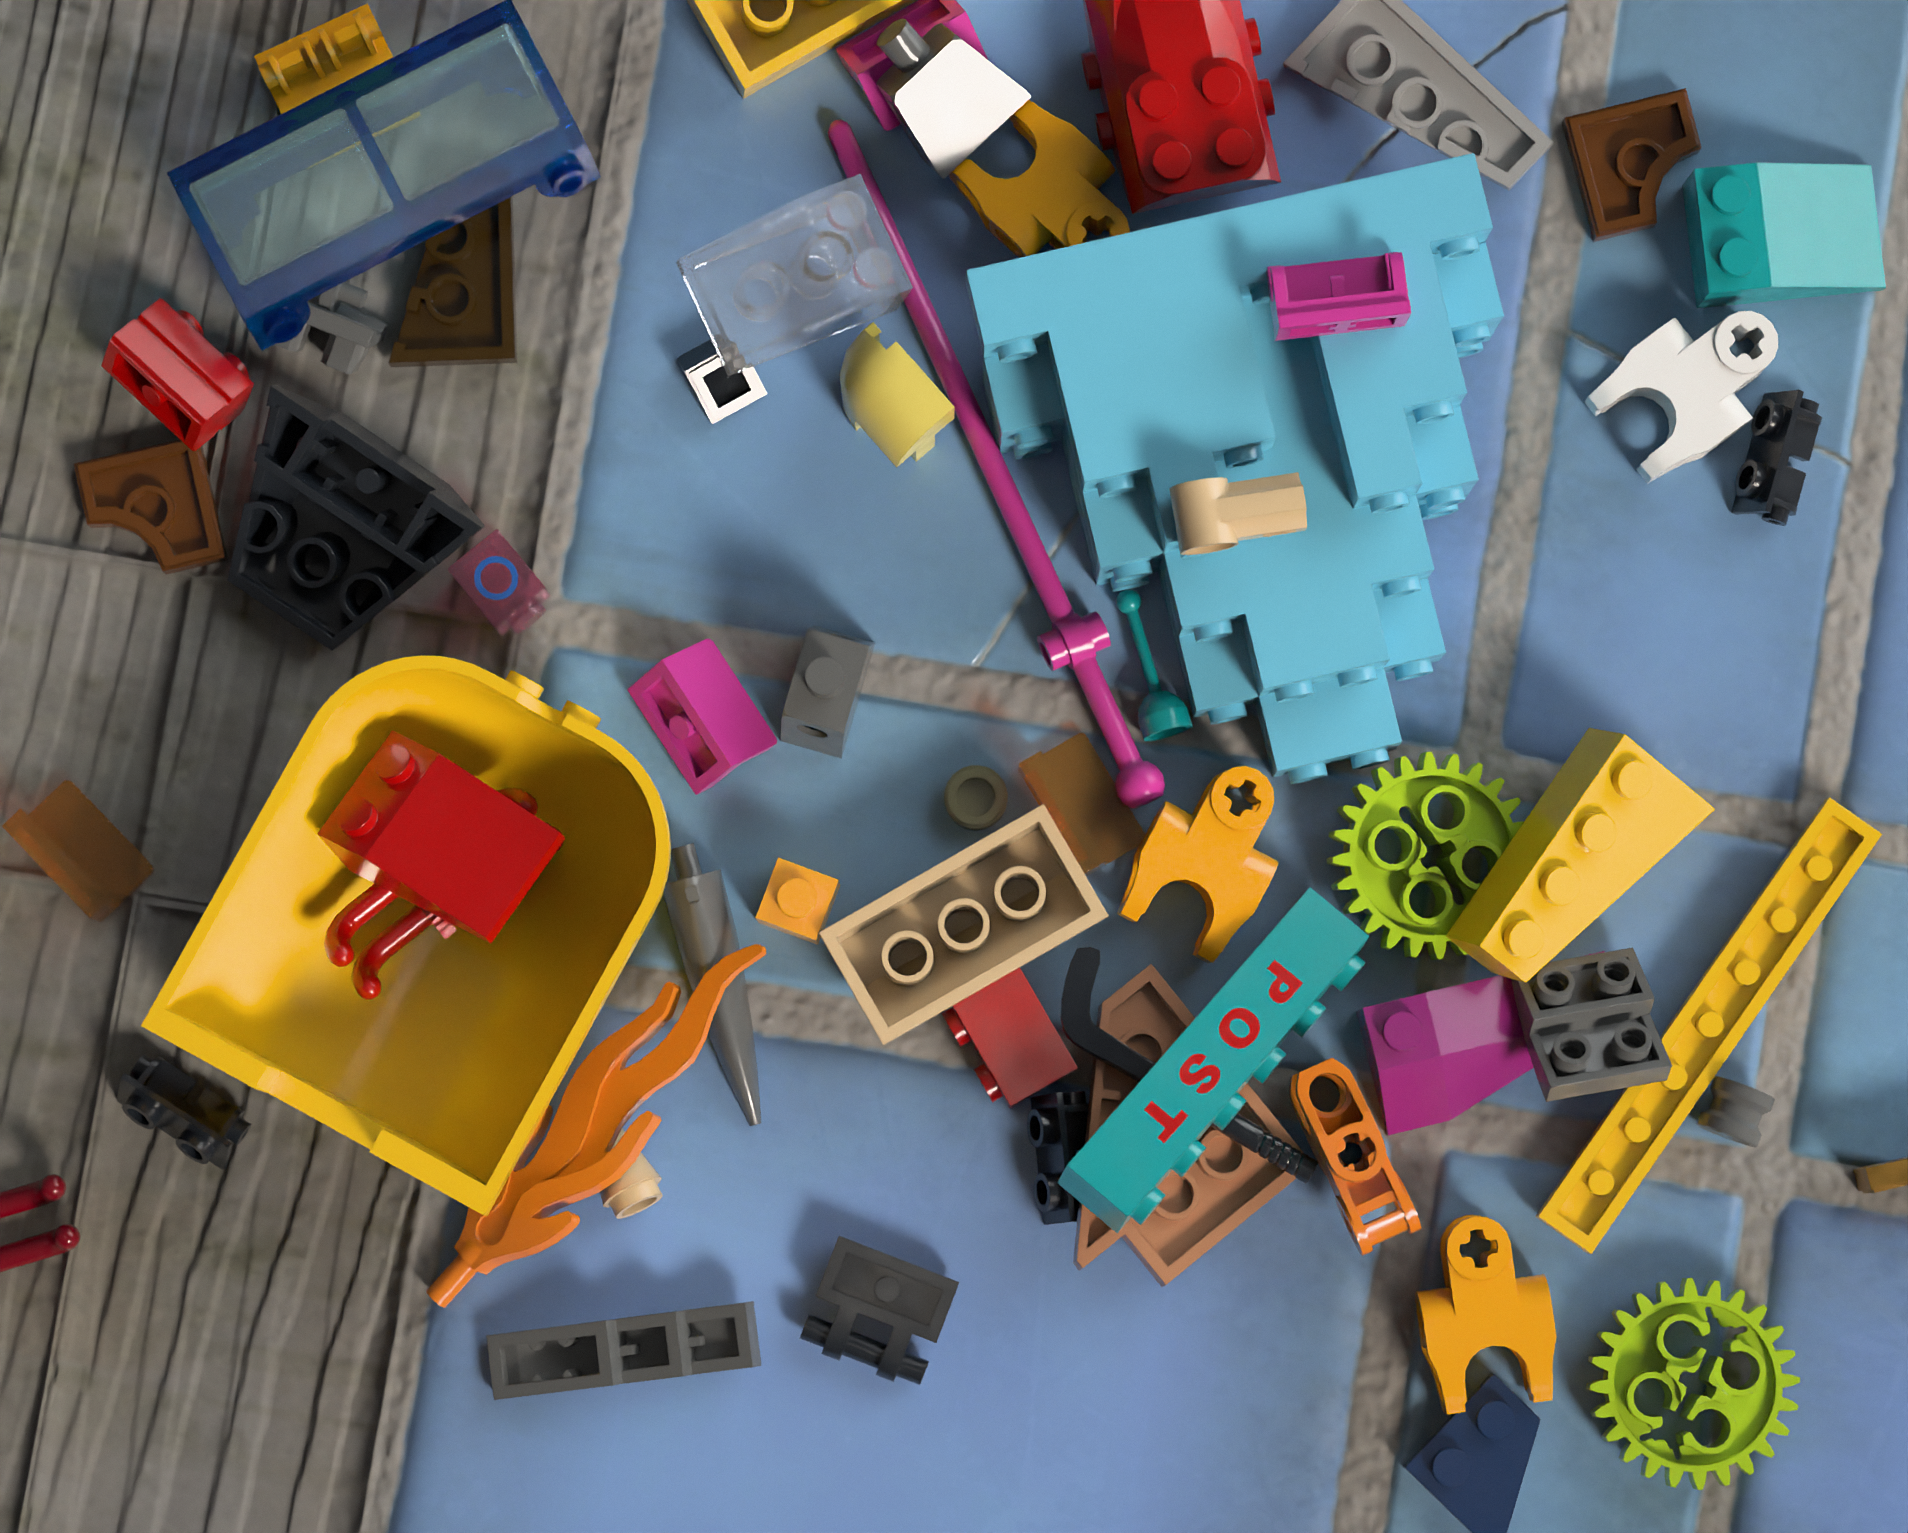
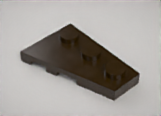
(463, 296)

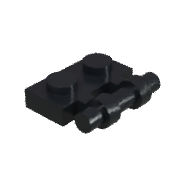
(889, 1292)

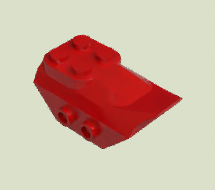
(1180, 98)

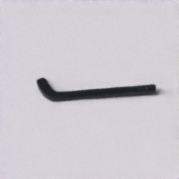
(1087, 1036)

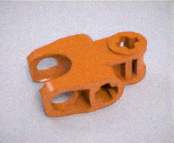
(1357, 1186)

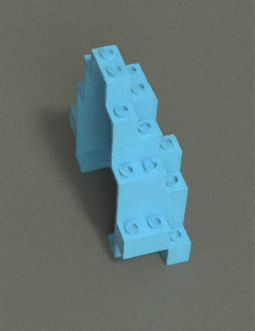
(1168, 372)

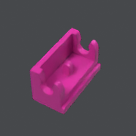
(1338, 296)

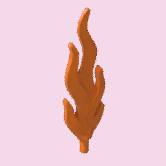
(578, 1149)

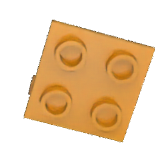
(323, 58)

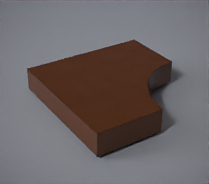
(1624, 155)
(159, 496)

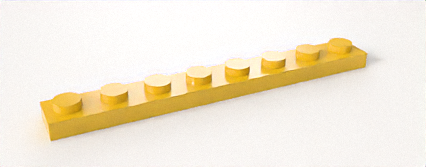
(1710, 1024)

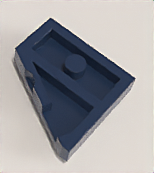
(1479, 1458)

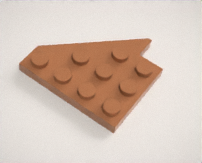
(1219, 1188)

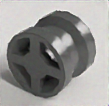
(1735, 1111)

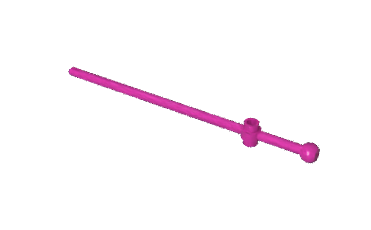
(1072, 637)

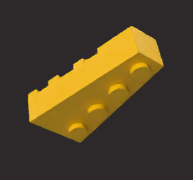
(1576, 854)

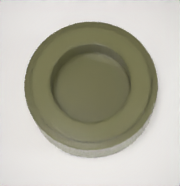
(975, 797)

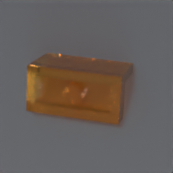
(1082, 802)
(80, 850)

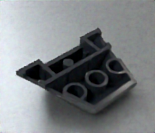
(339, 521)

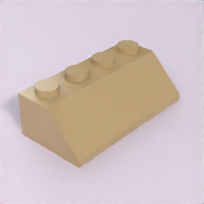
(963, 924)

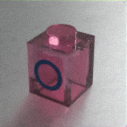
(501, 584)

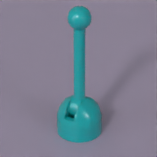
(1160, 712)

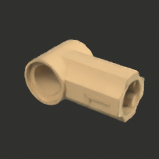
(1218, 514)

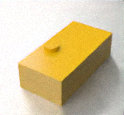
(774, 37)

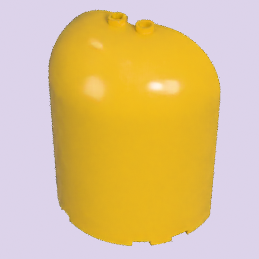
(466, 1032)

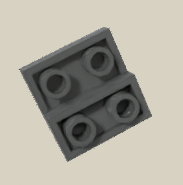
(1591, 1025)

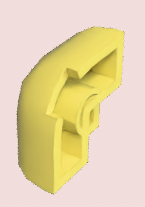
(891, 398)

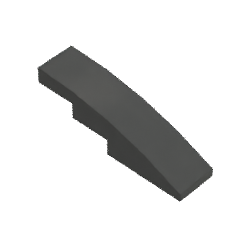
(623, 1350)

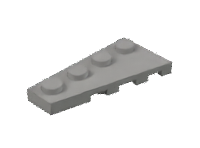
(1412, 79)

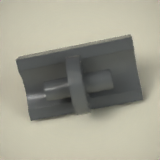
(349, 329)

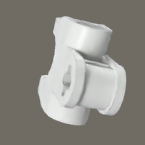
(1692, 384)

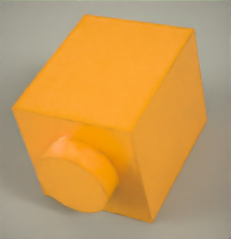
(797, 901)

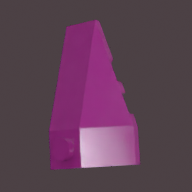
(1443, 1051)

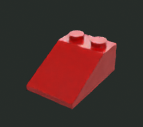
(439, 837)

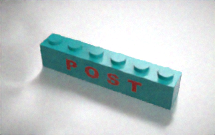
(1213, 1061)

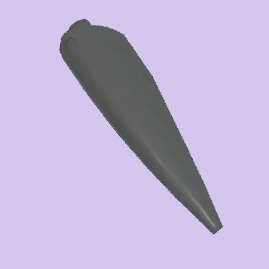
(704, 936)

